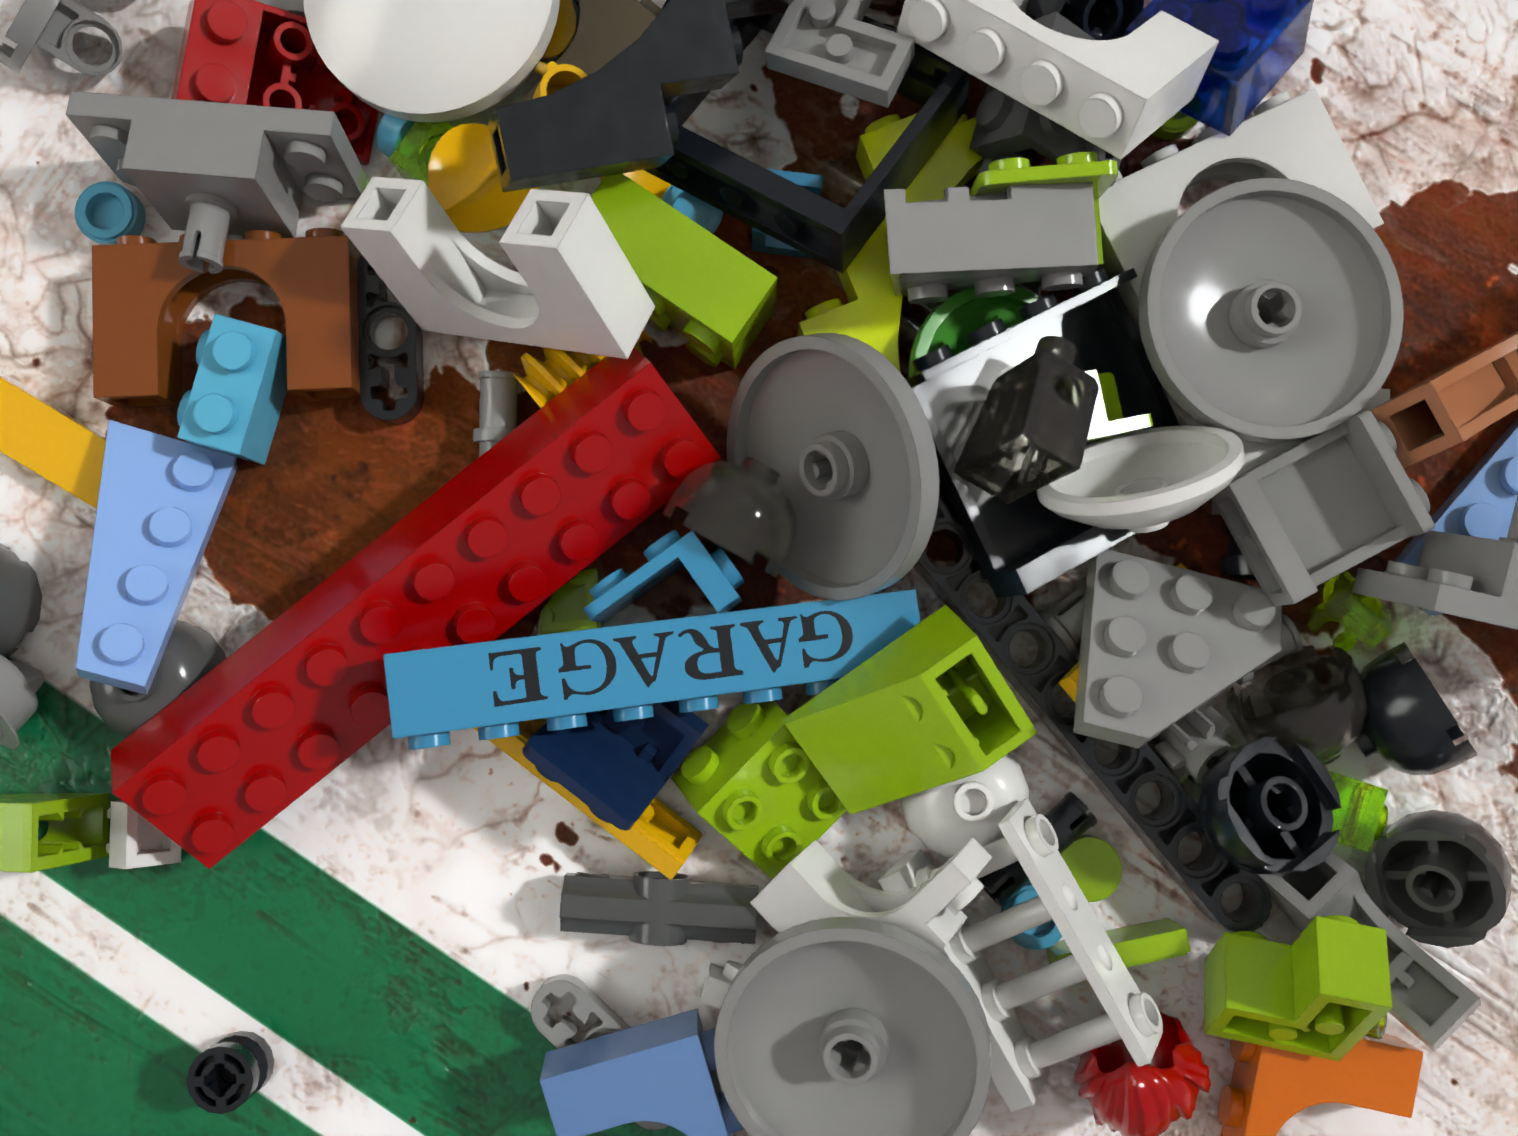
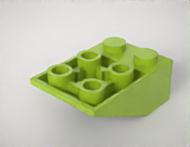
(911, 717)

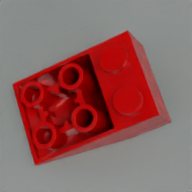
(264, 58)

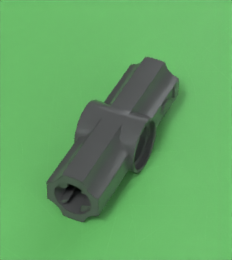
(658, 909)

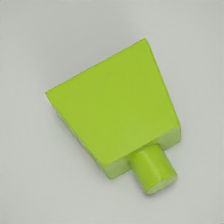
(74, 835)

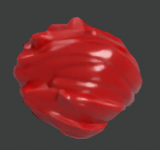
(1148, 1096)

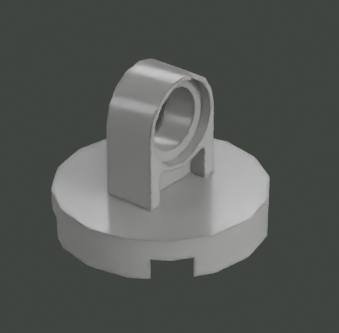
(52, 28)

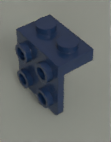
(616, 764)

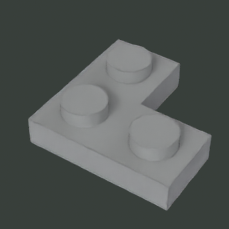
(838, 51)

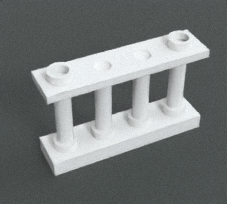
(1018, 1059)

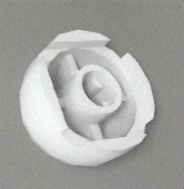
(966, 808)

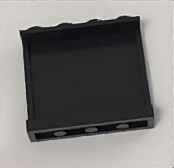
(1024, 541)

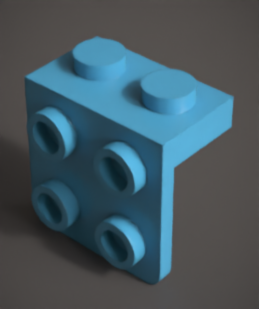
(666, 556)

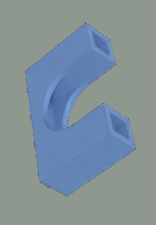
(636, 1075)

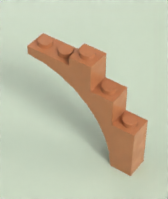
(1453, 402)

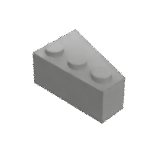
(991, 240)

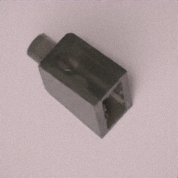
(1031, 424)

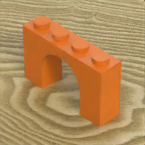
(1277, 1083)

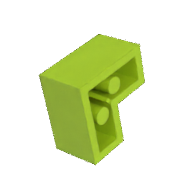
(1301, 995)

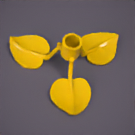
(463, 162)

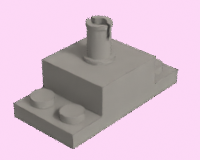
(220, 163)
(1454, 577)

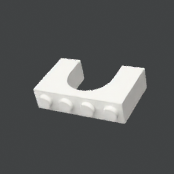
(1095, 88)
(1281, 141)
(569, 285)

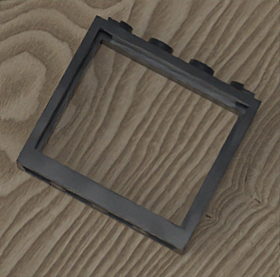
(792, 212)

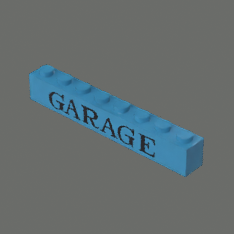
(636, 666)

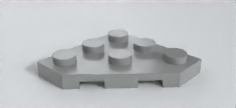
(1163, 644)

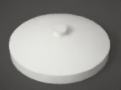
(431, 54)

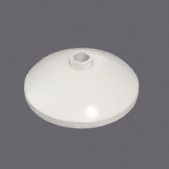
(1146, 477)

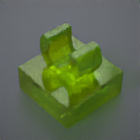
(1359, 614)

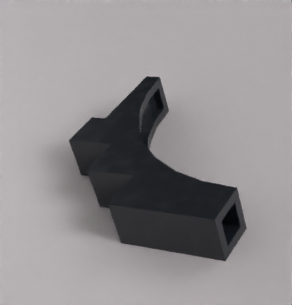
(618, 114)

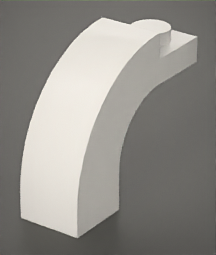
(819, 888)

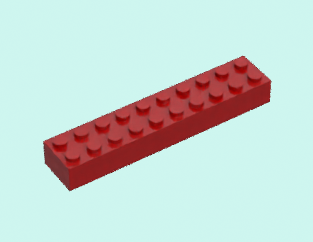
(439, 577)

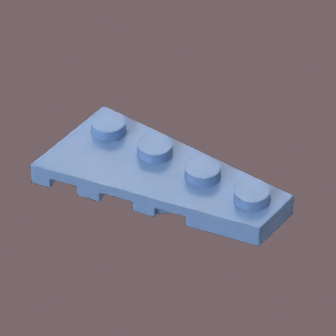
(146, 546)

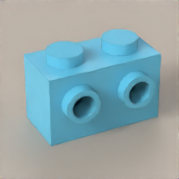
(235, 389)

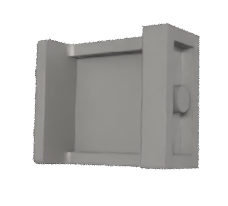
(1323, 508)

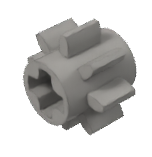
(1194, 744)

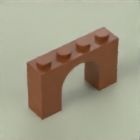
(147, 295)

